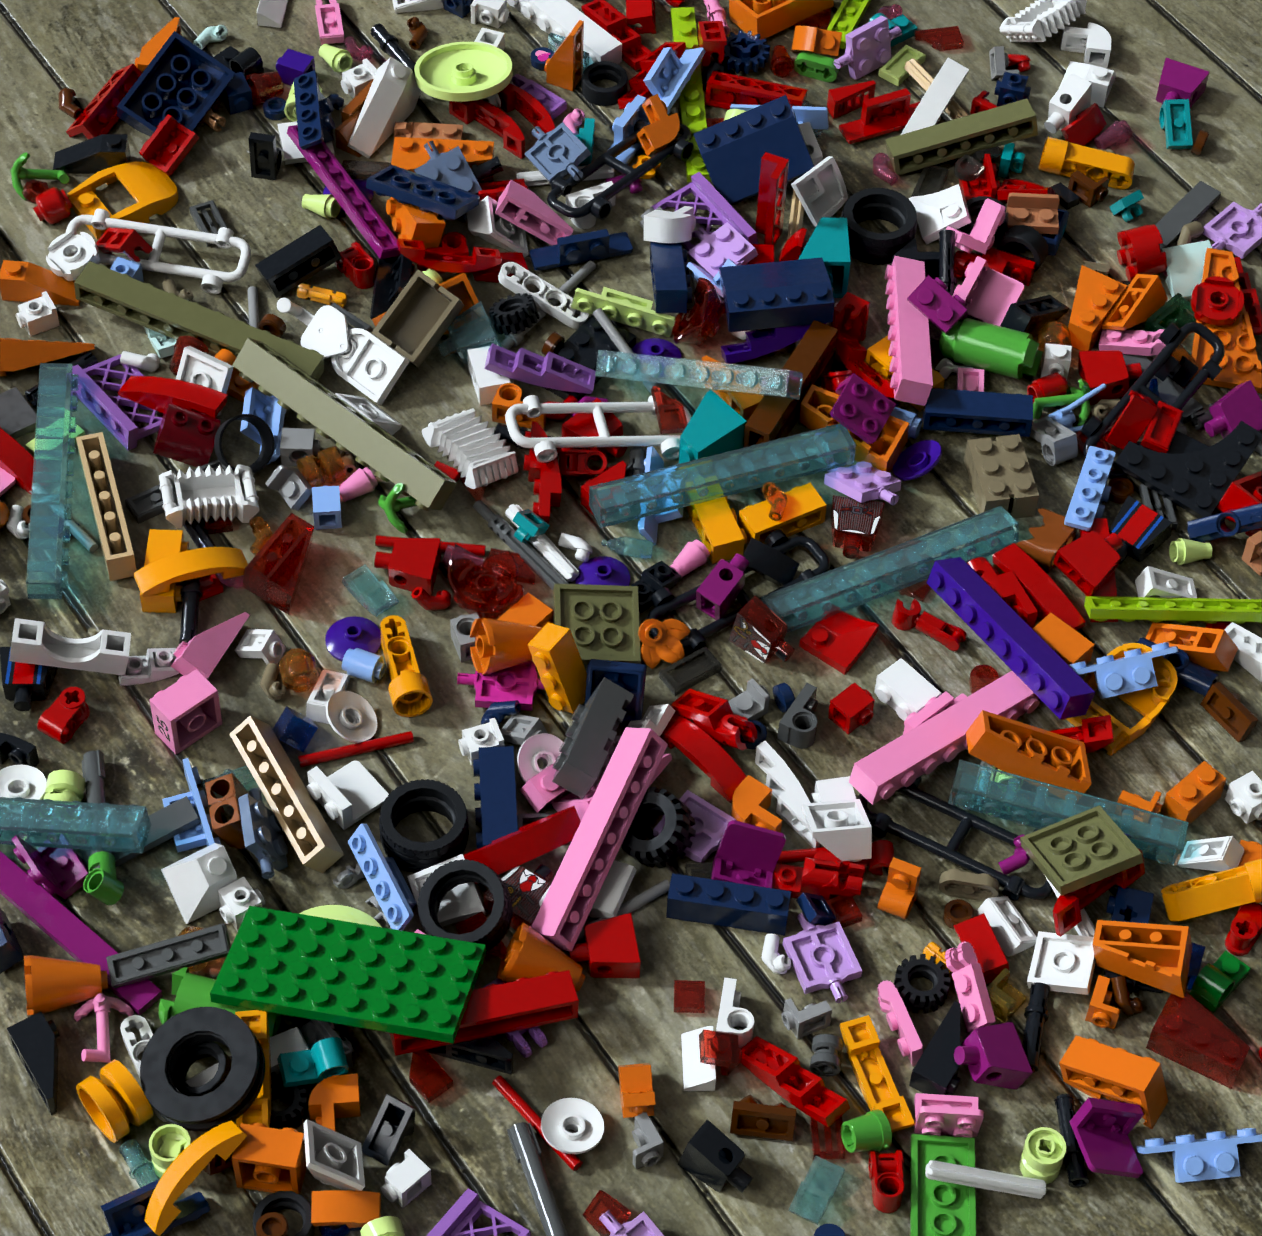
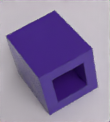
(293, 65)

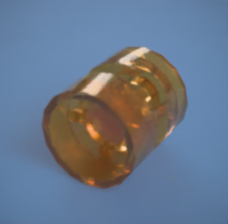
(323, 468)

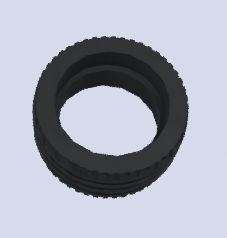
(882, 205)
(417, 797)
(458, 873)

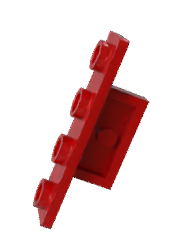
(880, 116)

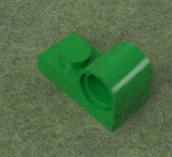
(1218, 981)

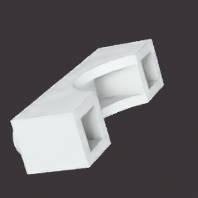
(40, 646)

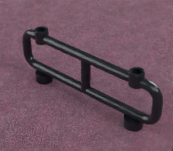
(600, 206)
(1172, 338)
(666, 602)
(1013, 886)

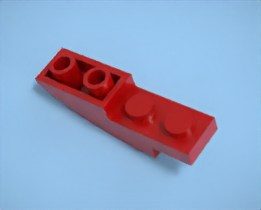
(545, 477)

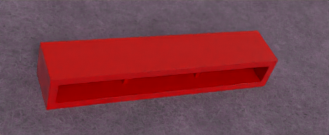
(507, 1009)

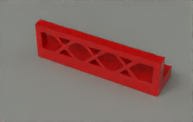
(730, 89)
(102, 110)
(771, 197)

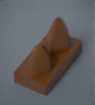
(1229, 711)
(762, 1120)

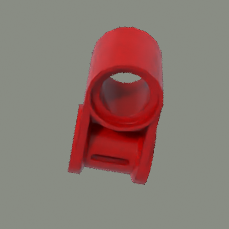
(357, 266)
(833, 379)
(579, 462)
(64, 715)
(1244, 929)
(886, 1175)

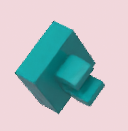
(1010, 161)
(1128, 203)
(530, 525)

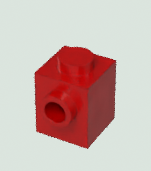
(851, 708)

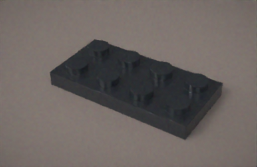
(584, 346)

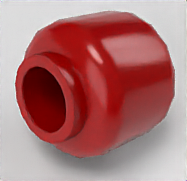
(53, 205)

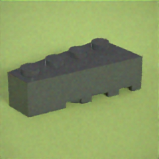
(590, 737)

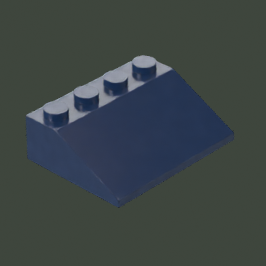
(177, 83)
(735, 148)
(777, 294)

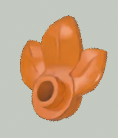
(665, 644)

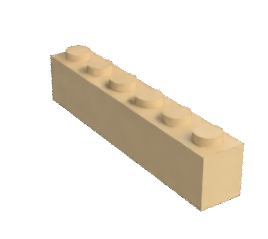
(106, 506)
(286, 794)

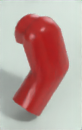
(428, 602)

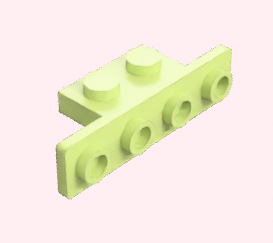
(624, 309)

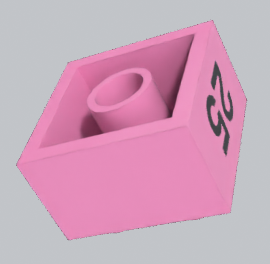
(186, 711)

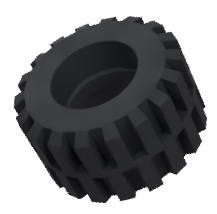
(673, 837)

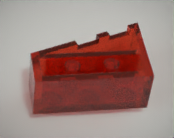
(280, 563)
(1198, 1040)

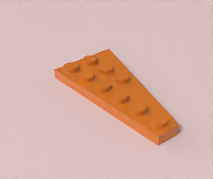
(1240, 355)

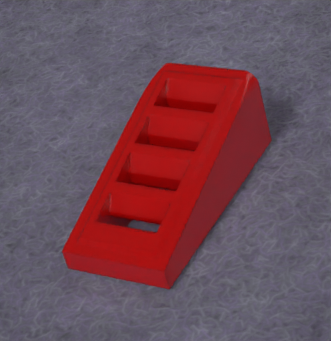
(845, 99)

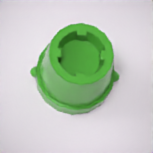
(867, 1132)

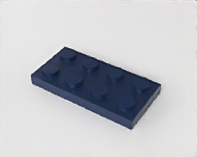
(422, 192)

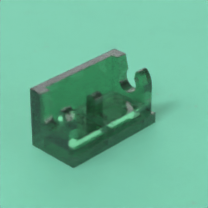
(1171, 311)

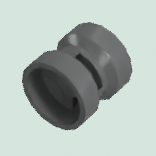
(826, 1055)

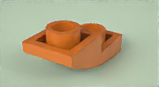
(345, 1207)

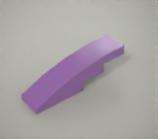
(546, 371)

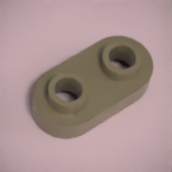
(968, 885)

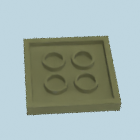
(600, 620)
(1081, 850)

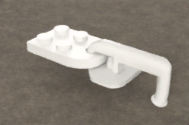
(368, 361)

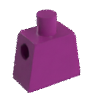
(1181, 82)
(1237, 405)
(722, 587)
(995, 1056)

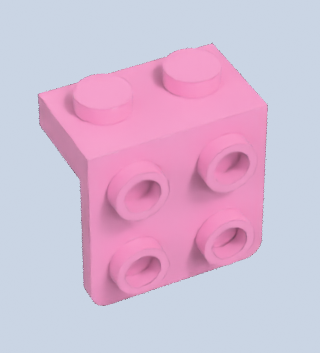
(982, 234)
(988, 292)
(947, 1115)

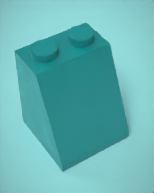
(831, 243)
(711, 430)

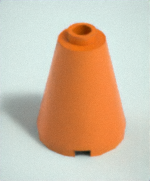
(500, 644)
(534, 956)
(60, 983)

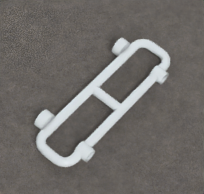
(211, 279)
(546, 447)

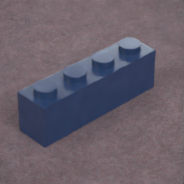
(670, 277)
(978, 412)
(496, 793)
(728, 904)

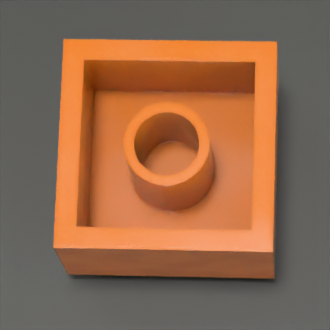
(270, 1159)

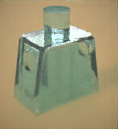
(469, 331)

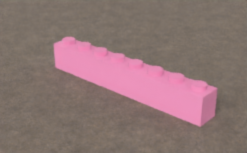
(908, 333)
(937, 738)
(599, 837)

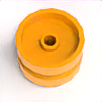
(114, 1100)

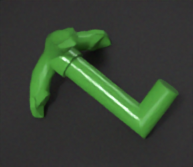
(19, 173)
(1072, 395)
(392, 505)

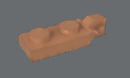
(428, 130)

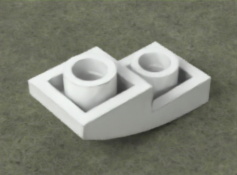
(149, 668)

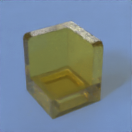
(1004, 997)

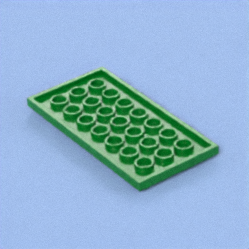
(349, 974)

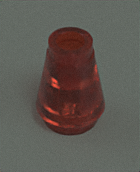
(781, 62)

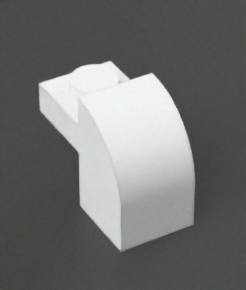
(1092, 41)
(669, 226)

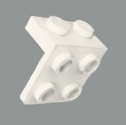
(346, 793)

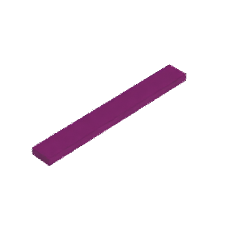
(349, 197)
(69, 931)

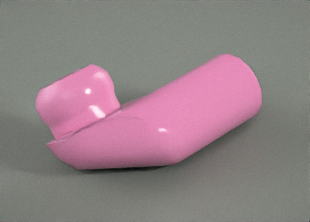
(574, 120)

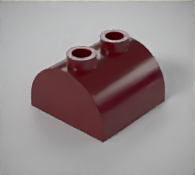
(186, 435)

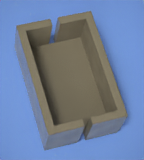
(418, 318)
(1001, 472)

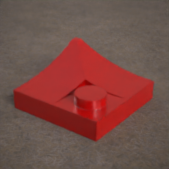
(1021, 186)
(839, 640)

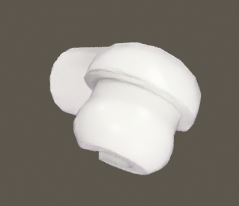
(148, 363)
(15, 523)
(575, 543)
(771, 957)

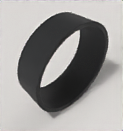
(266, 438)

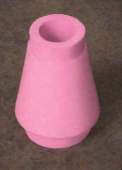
(358, 484)
(690, 558)

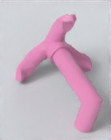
(101, 1005)

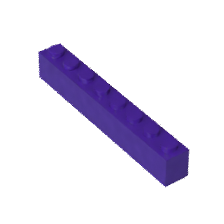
(1011, 638)

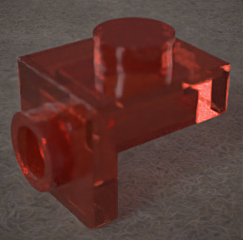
(720, 1050)

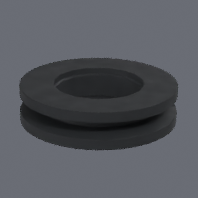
(174, 1040)

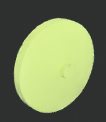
(463, 71)

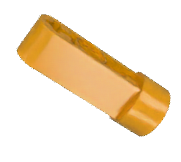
(1065, 158)
(408, 687)
(1214, 892)

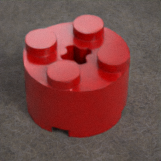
(1141, 251)

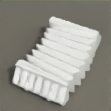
(1042, 20)
(472, 447)
(209, 494)

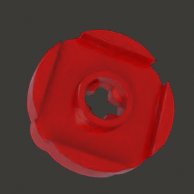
(1212, 313)

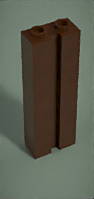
(812, 357)

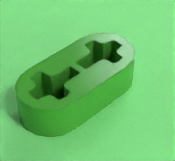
(816, 66)

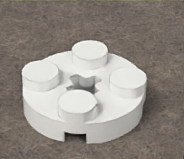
(71, 267)

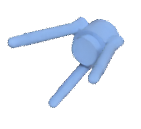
(1066, 416)

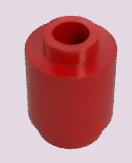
(1048, 386)

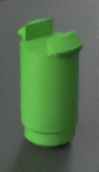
(991, 348)
(194, 992)

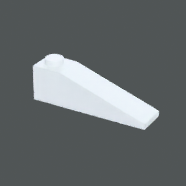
(388, 101)

